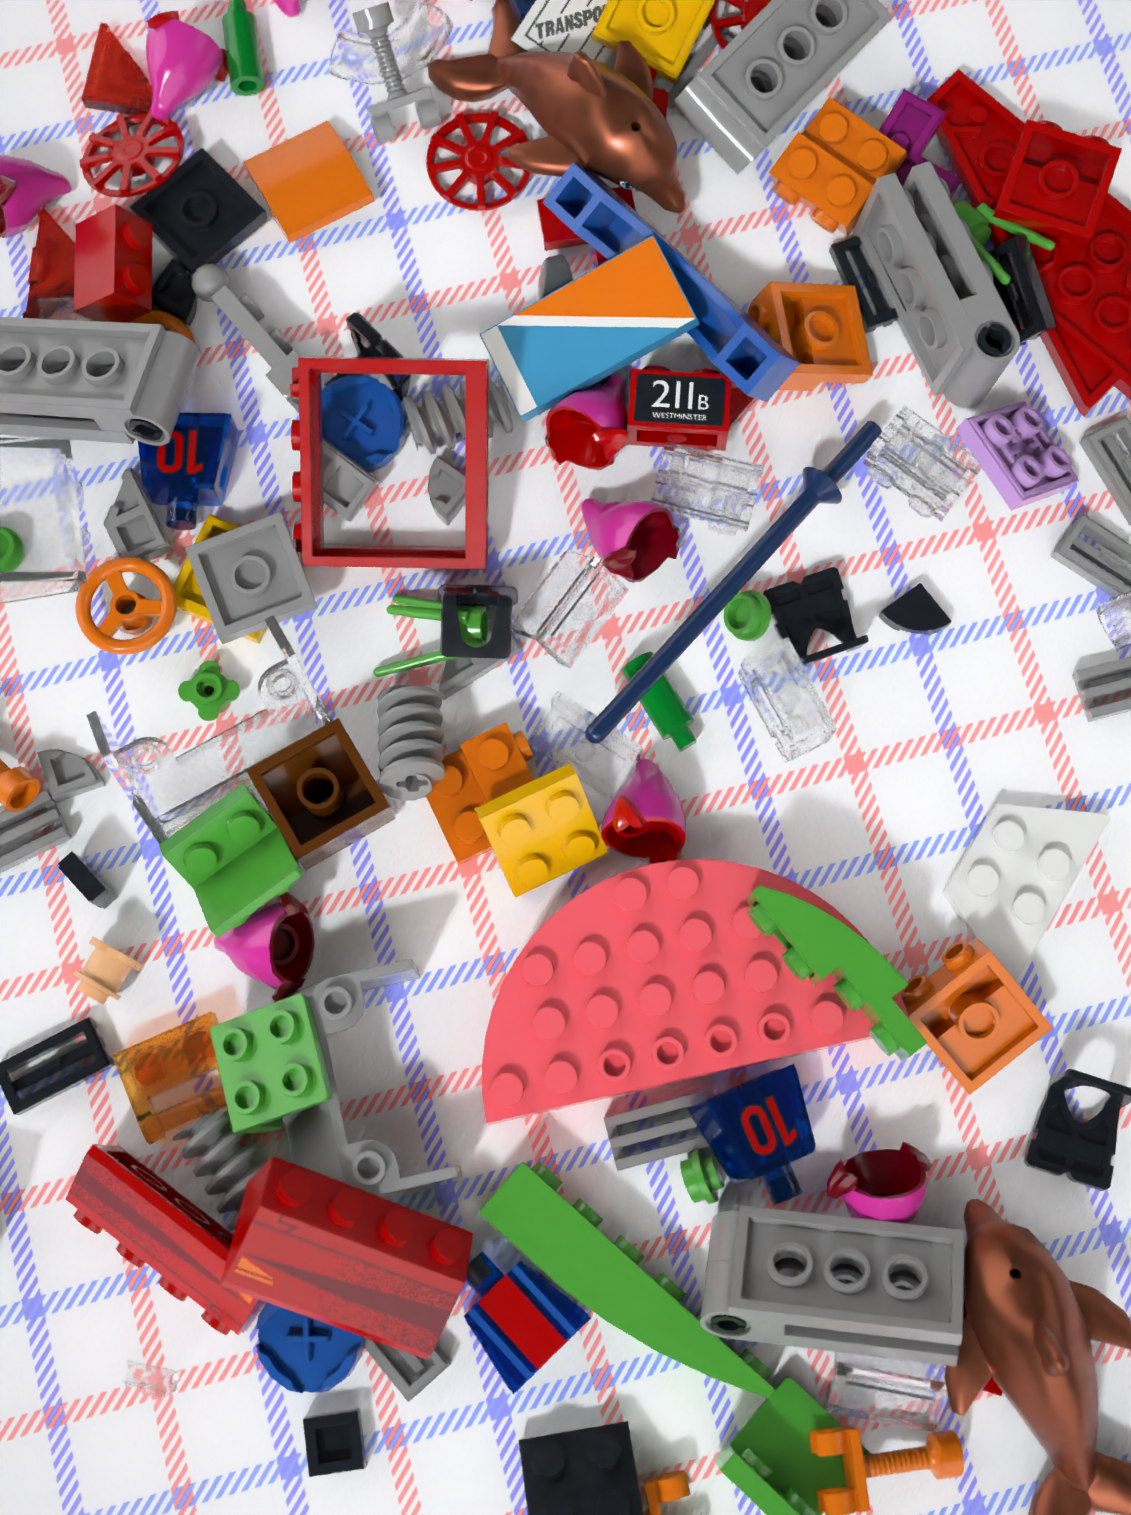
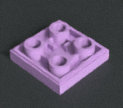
(1018, 454)

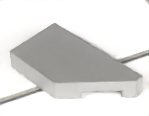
(345, 482)
(134, 524)

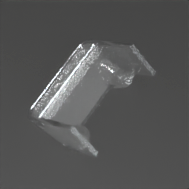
(178, 789)

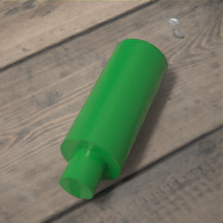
(242, 49)
(664, 706)

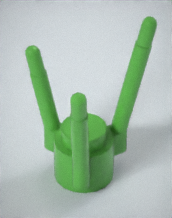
(978, 222)
(472, 622)

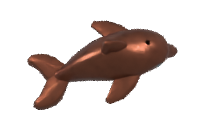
(585, 107)
(1034, 1339)

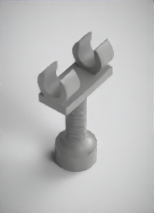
(375, 23)

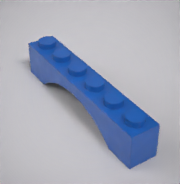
(725, 331)

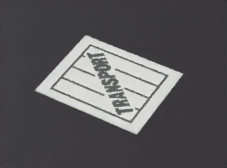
(563, 27)

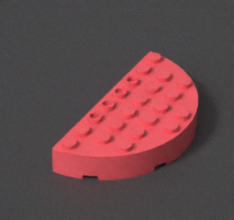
(652, 989)

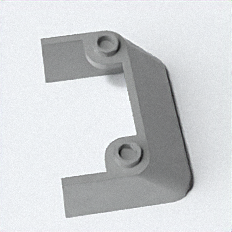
(318, 1133)

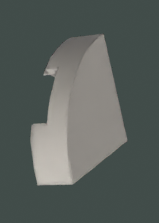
(446, 489)
(68, 774)

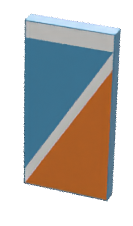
(589, 328)

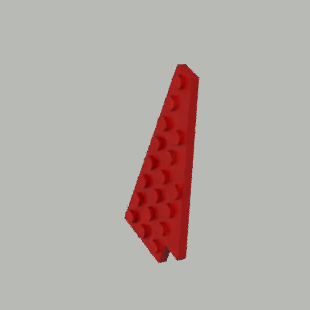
(1082, 283)

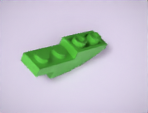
(824, 945)

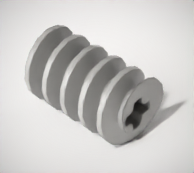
(447, 417)
(410, 741)
(221, 1157)

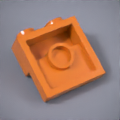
(834, 166)
(818, 328)
(473, 776)
(973, 1014)

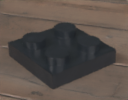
(200, 212)
(581, 1472)

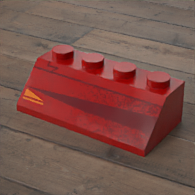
(163, 1230)
(346, 1257)

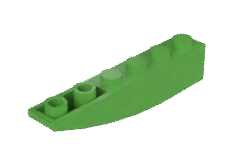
(608, 1277)

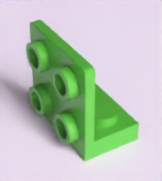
(232, 859)
(270, 1065)
(774, 1458)

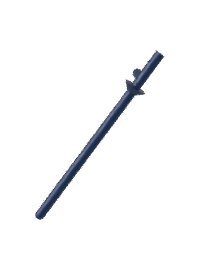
(819, 488)

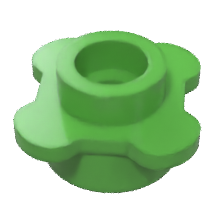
(209, 705)

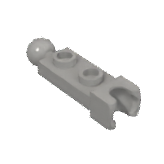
(212, 285)

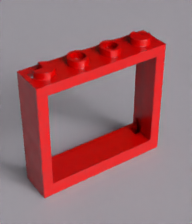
(308, 482)

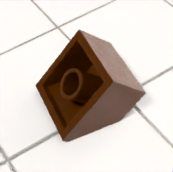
(321, 794)

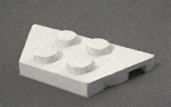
(1020, 875)

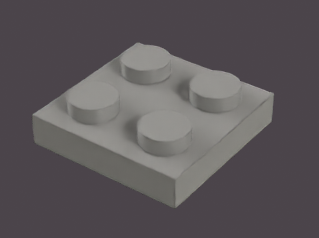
(251, 577)

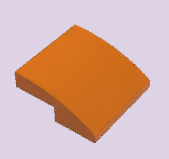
(309, 181)

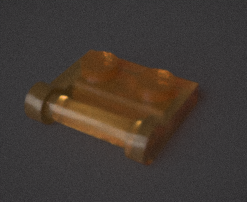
(165, 1064)

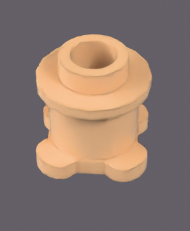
(105, 972)

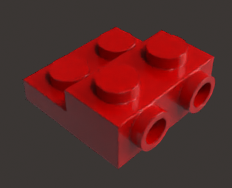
(1057, 181)

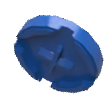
(363, 420)
(305, 1351)

